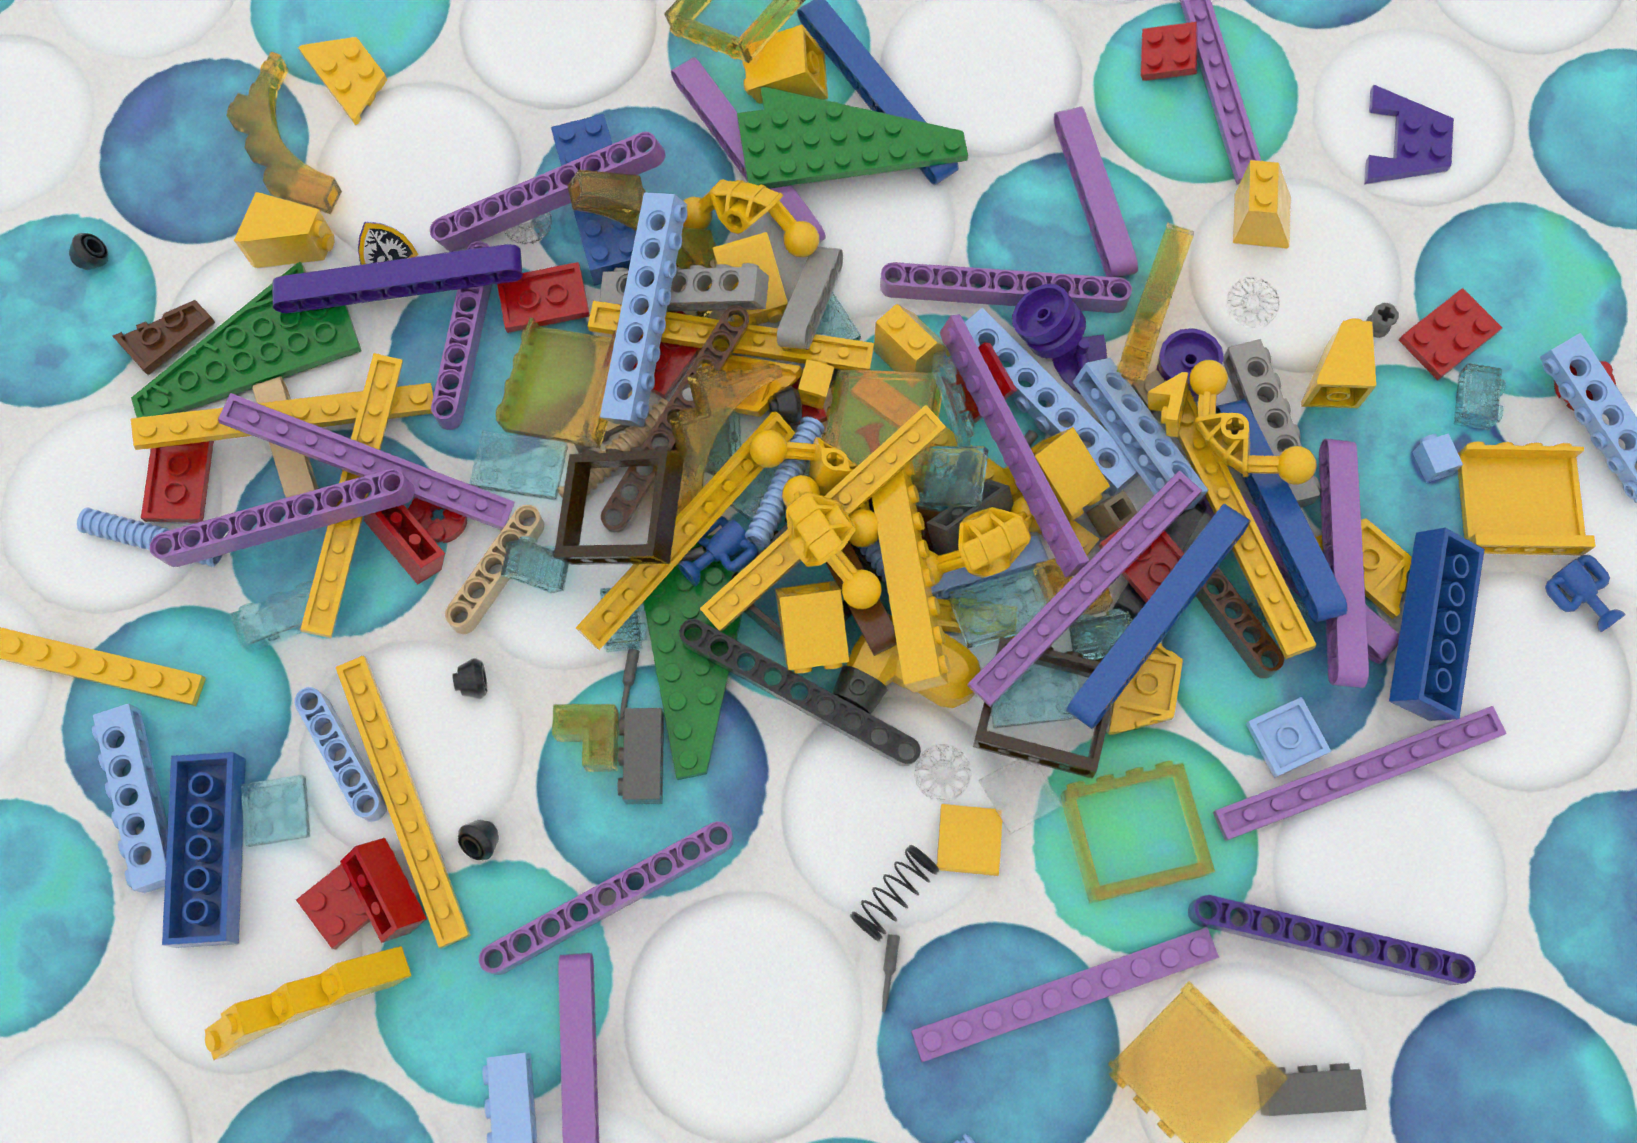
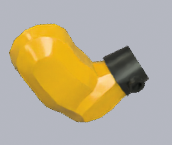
(866, 675)

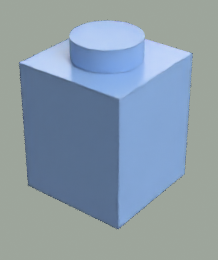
(1437, 457)

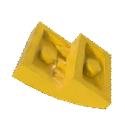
(969, 840)

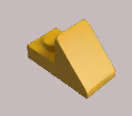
(1171, 400)

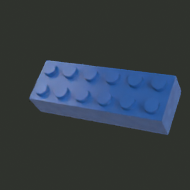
(604, 240)
(1437, 625)
(204, 850)

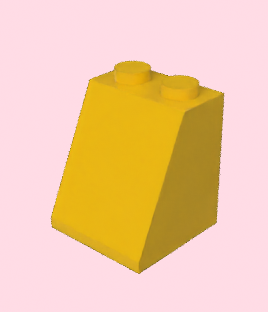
(790, 64)
(1262, 207)
(282, 233)
(757, 251)
(906, 341)
(1345, 368)
(1069, 472)
(812, 626)

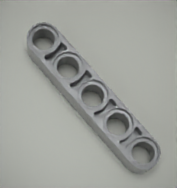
(810, 298)

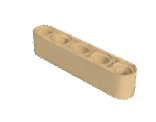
(293, 468)
(482, 578)

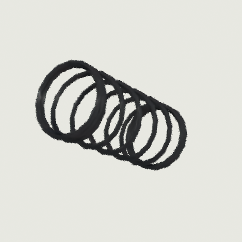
(923, 860)

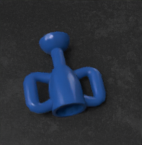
(721, 547)
(1583, 589)

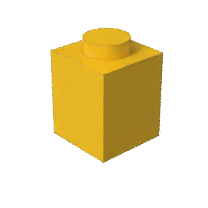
(815, 383)

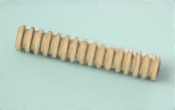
(632, 438)

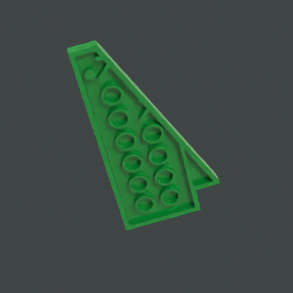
(821, 140)
(249, 350)
(688, 683)

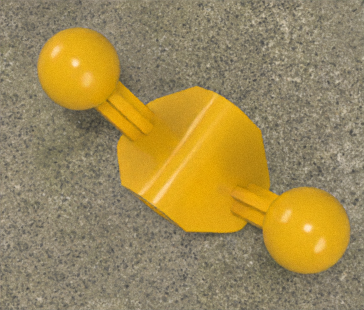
(741, 205)
(1230, 434)
(826, 468)
(819, 533)
(987, 541)

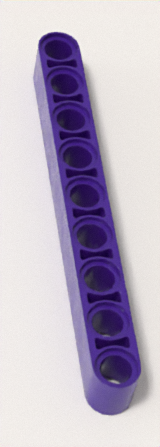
(397, 278)
(1345, 938)

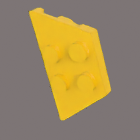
(346, 72)
(757, 402)
(1384, 568)
(1150, 693)

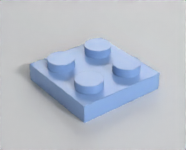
(1288, 737)

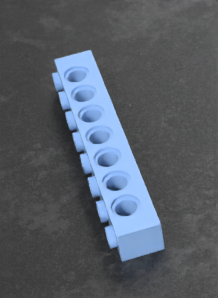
(638, 295)
(1063, 405)

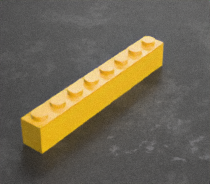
(910, 584)

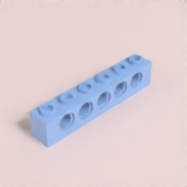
(1606, 401)
(1133, 426)
(142, 779)

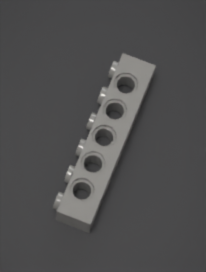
(749, 293)
(1255, 357)

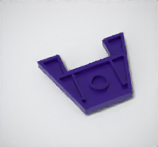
(1420, 141)

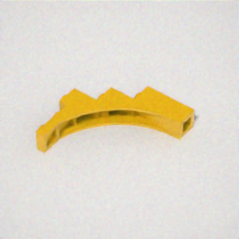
(305, 997)

